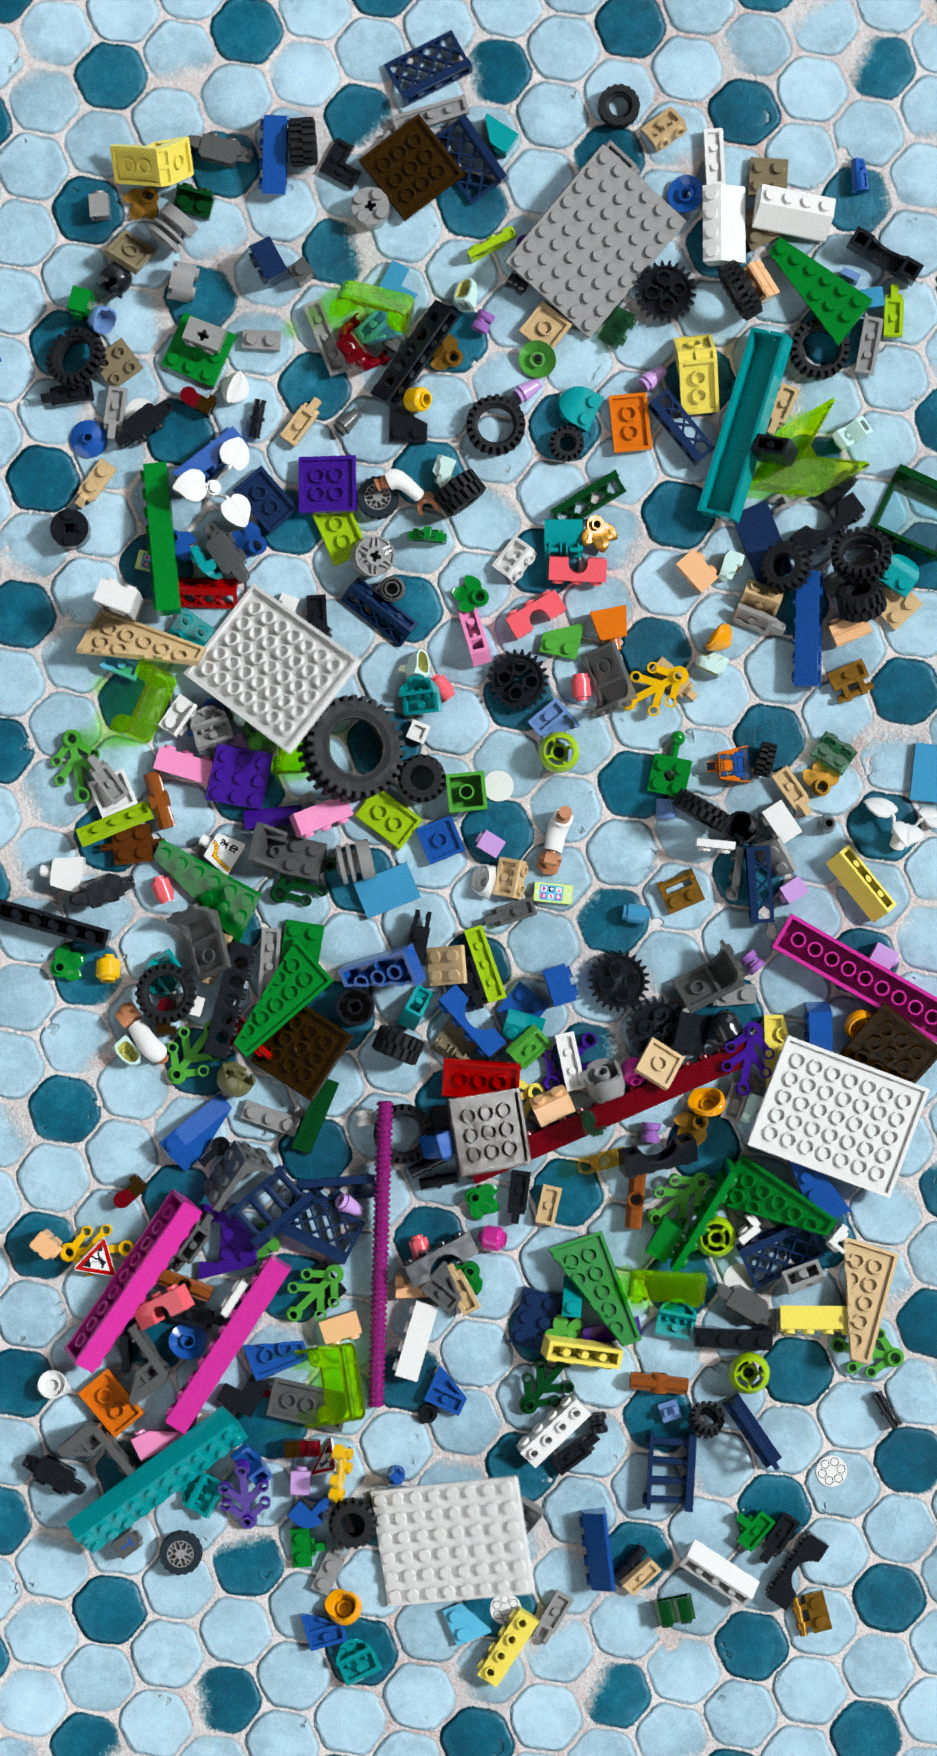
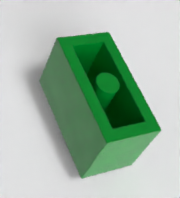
(80, 303)
(665, 1239)

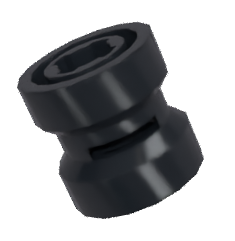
(517, 283)
(597, 1422)

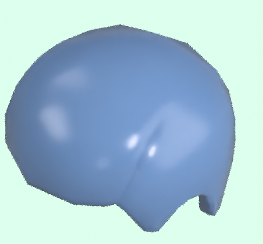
(102, 319)

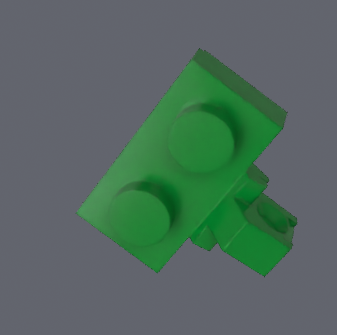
(427, 535)
(753, 1528)
(304, 1547)

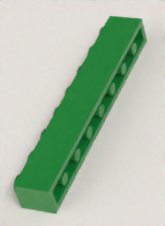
(162, 539)

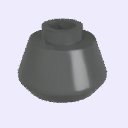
(398, 588)

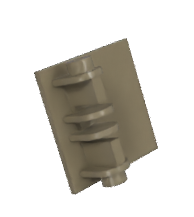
(119, 364)
(452, 1043)

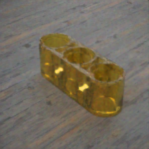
(594, 1160)

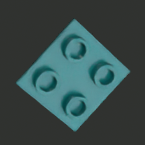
(563, 537)
(191, 628)

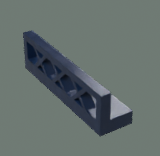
(675, 432)
(381, 608)
(752, 888)
(340, 1180)

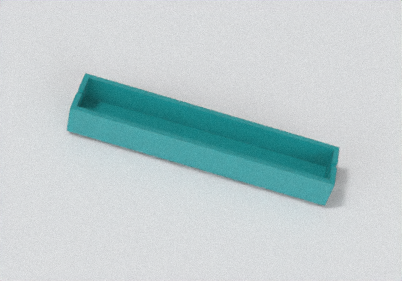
(745, 416)
(157, 1480)

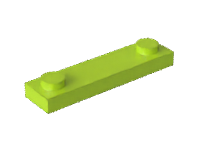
(114, 823)
(485, 963)

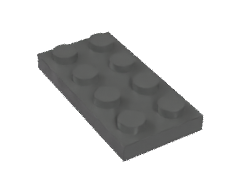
(297, 1402)

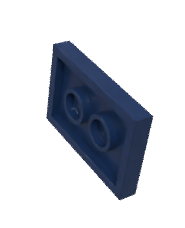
(267, 499)
(534, 1317)

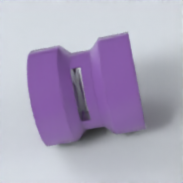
(482, 321)
(755, 965)
(650, 1132)

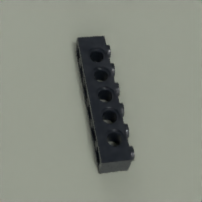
(415, 354)
(54, 924)
(212, 1047)

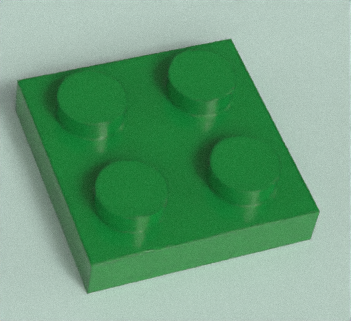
(308, 934)

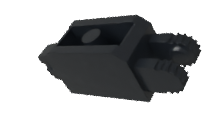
(143, 423)
(102, 889)
(419, 935)
(54, 1473)

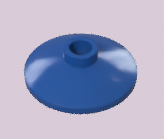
(679, 189)
(90, 448)
(187, 1333)

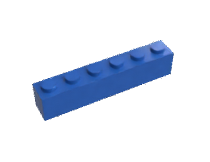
(808, 632)

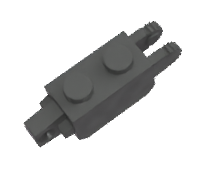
(220, 150)
(225, 552)
(194, 1242)
(746, 1303)

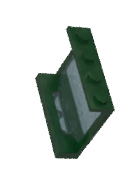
(910, 512)

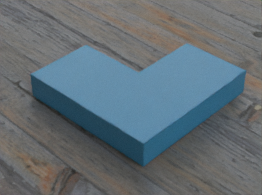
(394, 278)

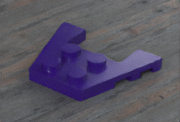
(235, 1247)

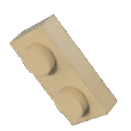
(548, 1204)
(640, 1576)

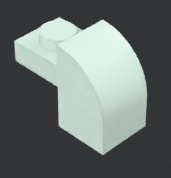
(852, 433)

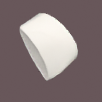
(235, 388)
(484, 880)
(53, 1384)

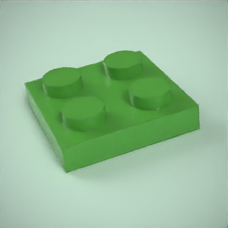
(528, 1046)

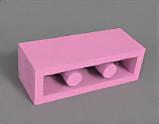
(183, 764)
(320, 817)

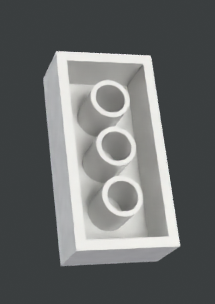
(119, 599)

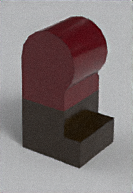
(198, 402)
(166, 1004)
(127, 1196)
(302, 1448)

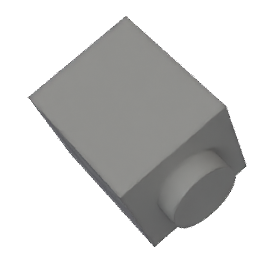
(99, 206)

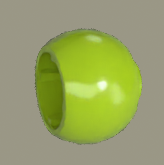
(552, 737)
(727, 1247)
(748, 1357)

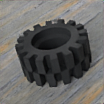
(566, 432)
(765, 759)
(701, 1428)

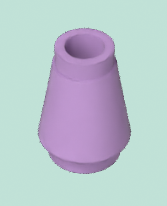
(650, 379)
(526, 390)
(349, 1205)

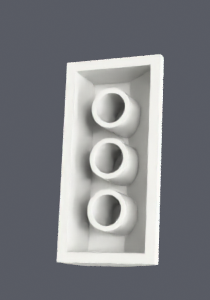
(793, 212)
(724, 224)

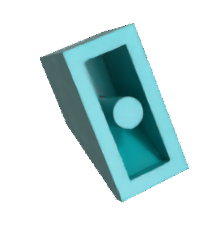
(500, 136)
(415, 1007)
(518, 1022)
(571, 1299)

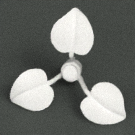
(193, 486)
(902, 832)

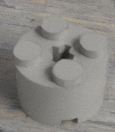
(370, 197)
(182, 281)
(604, 1080)

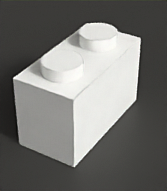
(780, 821)

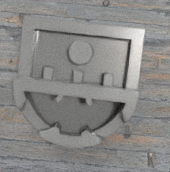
(211, 727)

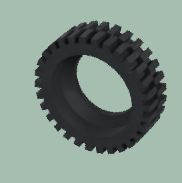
(324, 769)

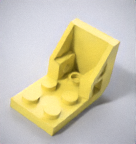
(155, 164)
(697, 373)

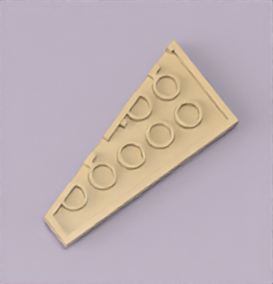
(125, 638)
(867, 1285)

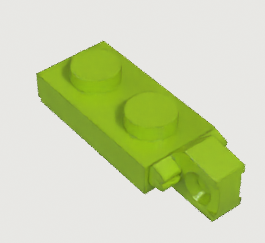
(491, 244)
(893, 313)

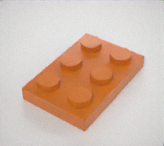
(630, 422)
(110, 1402)

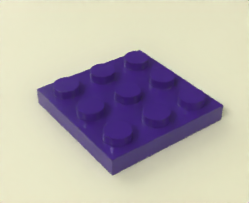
(327, 484)
(238, 776)

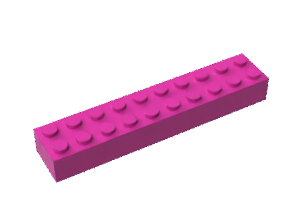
(856, 973)
(132, 1281)
(226, 1347)

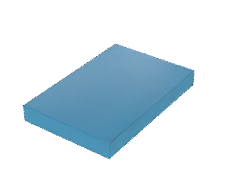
(924, 773)
(387, 890)

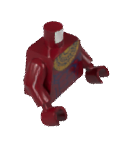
(353, 348)

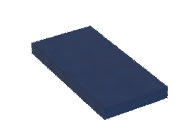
(757, 532)

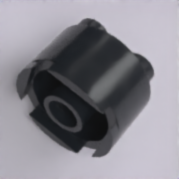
(74, 519)
(346, 1012)

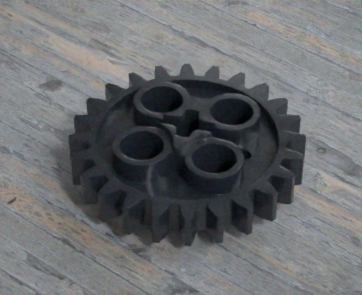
(676, 278)
(528, 694)
(604, 971)
(647, 1013)

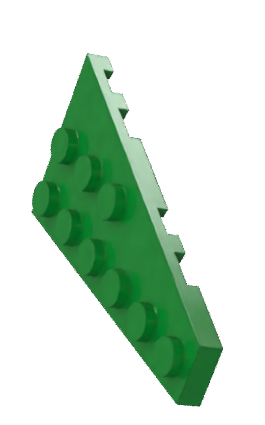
(825, 293)
(211, 888)
(288, 992)
(771, 1198)
(706, 1212)
(595, 1276)

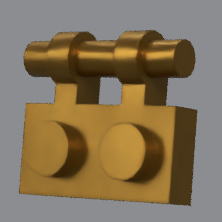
(848, 675)
(817, 1611)

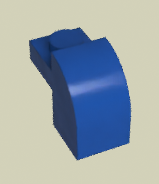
(258, 1467)
(306, 1516)

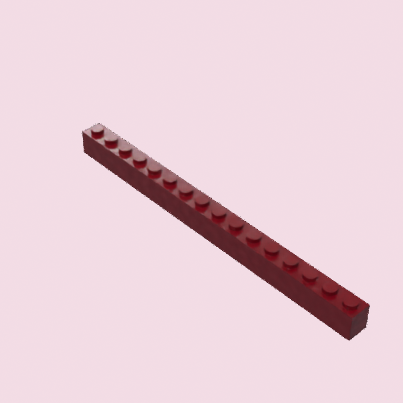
(631, 1103)

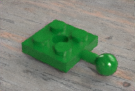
(662, 763)

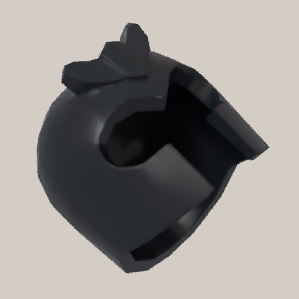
(116, 279)
(744, 828)
(725, 1025)

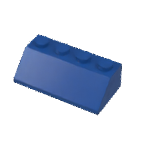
(598, 1550)

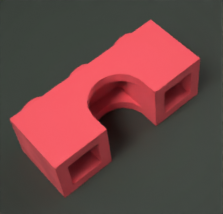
(594, 571)
(548, 604)
(174, 1300)

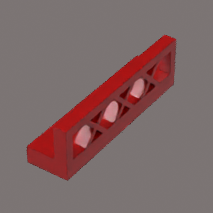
(207, 586)

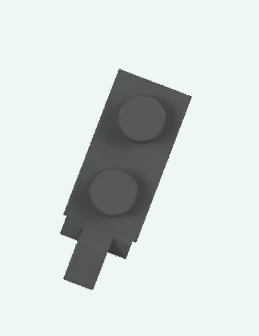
(735, 875)
(512, 912)

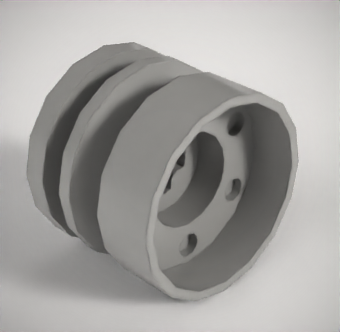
(172, 227)
(361, 558)
(355, 861)

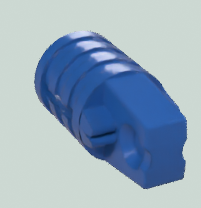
(859, 176)
(396, 1475)

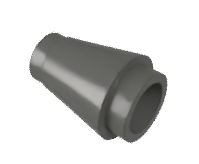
(347, 422)
(822, 826)

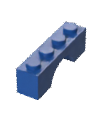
(454, 1004)

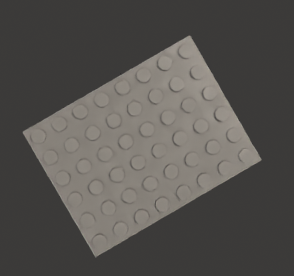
(595, 241)

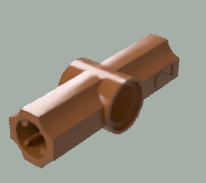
(159, 800)
(634, 1213)
(196, 1288)
(658, 1383)

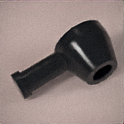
(215, 1150)

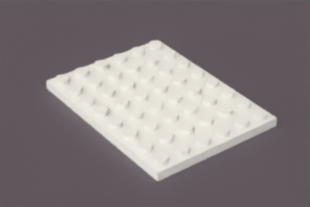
(273, 668)
(838, 1116)
(453, 1541)

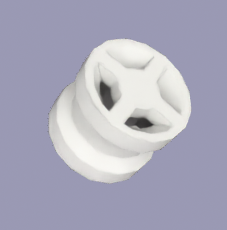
(364, 1117)

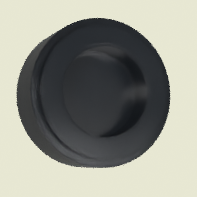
(427, 1413)

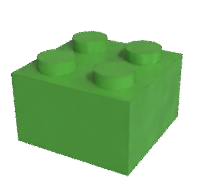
(466, 792)

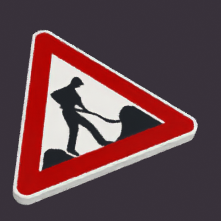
(97, 1260)
(325, 1463)

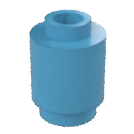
(635, 913)

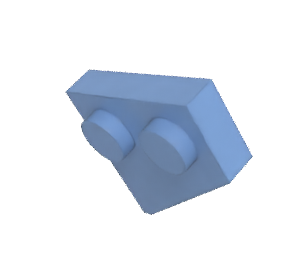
(553, 718)

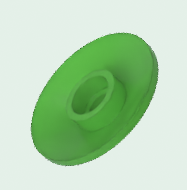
(533, 366)

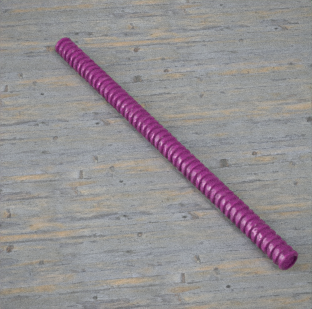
(380, 1254)

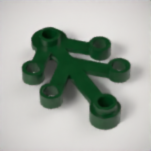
(301, 884)
(544, 1385)

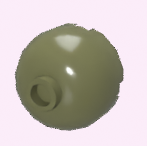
(233, 1080)

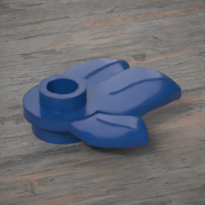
(246, 540)
(183, 543)

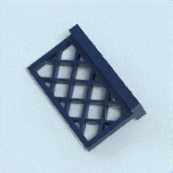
(438, 79)
(484, 154)
(769, 1238)
(317, 1243)
(752, 1431)

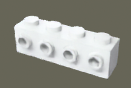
(416, 1339)
(553, 1430)
(719, 1573)

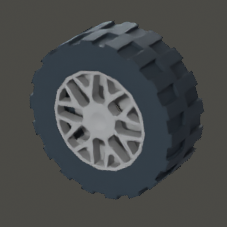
(376, 503)
(181, 1552)

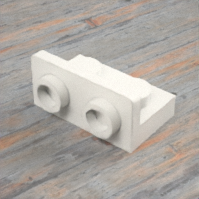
(514, 559)
(178, 716)
(746, 1232)
(837, 1234)

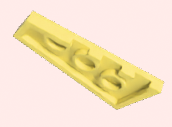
(774, 1036)

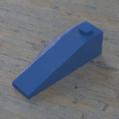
(193, 1136)

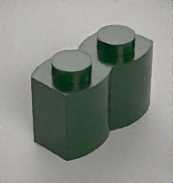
(674, 1609)

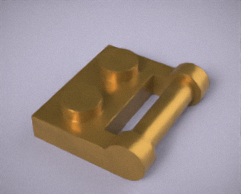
(684, 897)

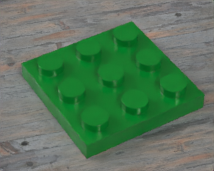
(193, 361)

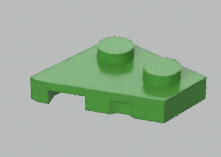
(562, 641)

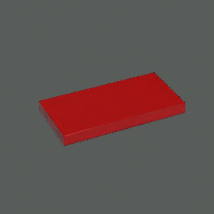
(477, 1077)

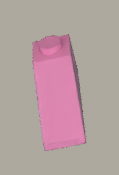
(475, 637)
(153, 1441)

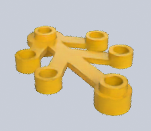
(658, 686)
(83, 1250)
(344, 1467)

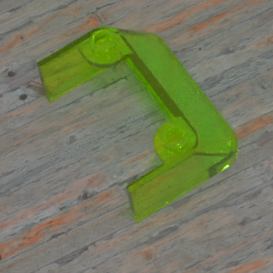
(666, 1286)
(340, 1383)

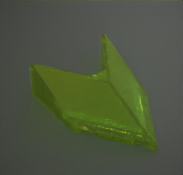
(809, 473)

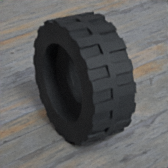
(633, 106)

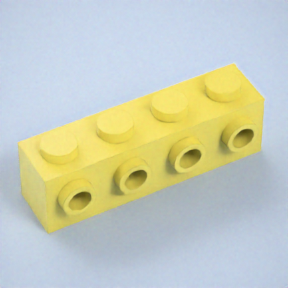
(861, 883)
(812, 1319)
(581, 1351)
(507, 1646)

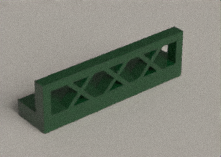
(588, 492)
(315, 1117)

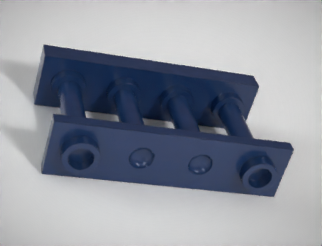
(274, 1225)
(686, 1480)

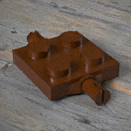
(132, 845)

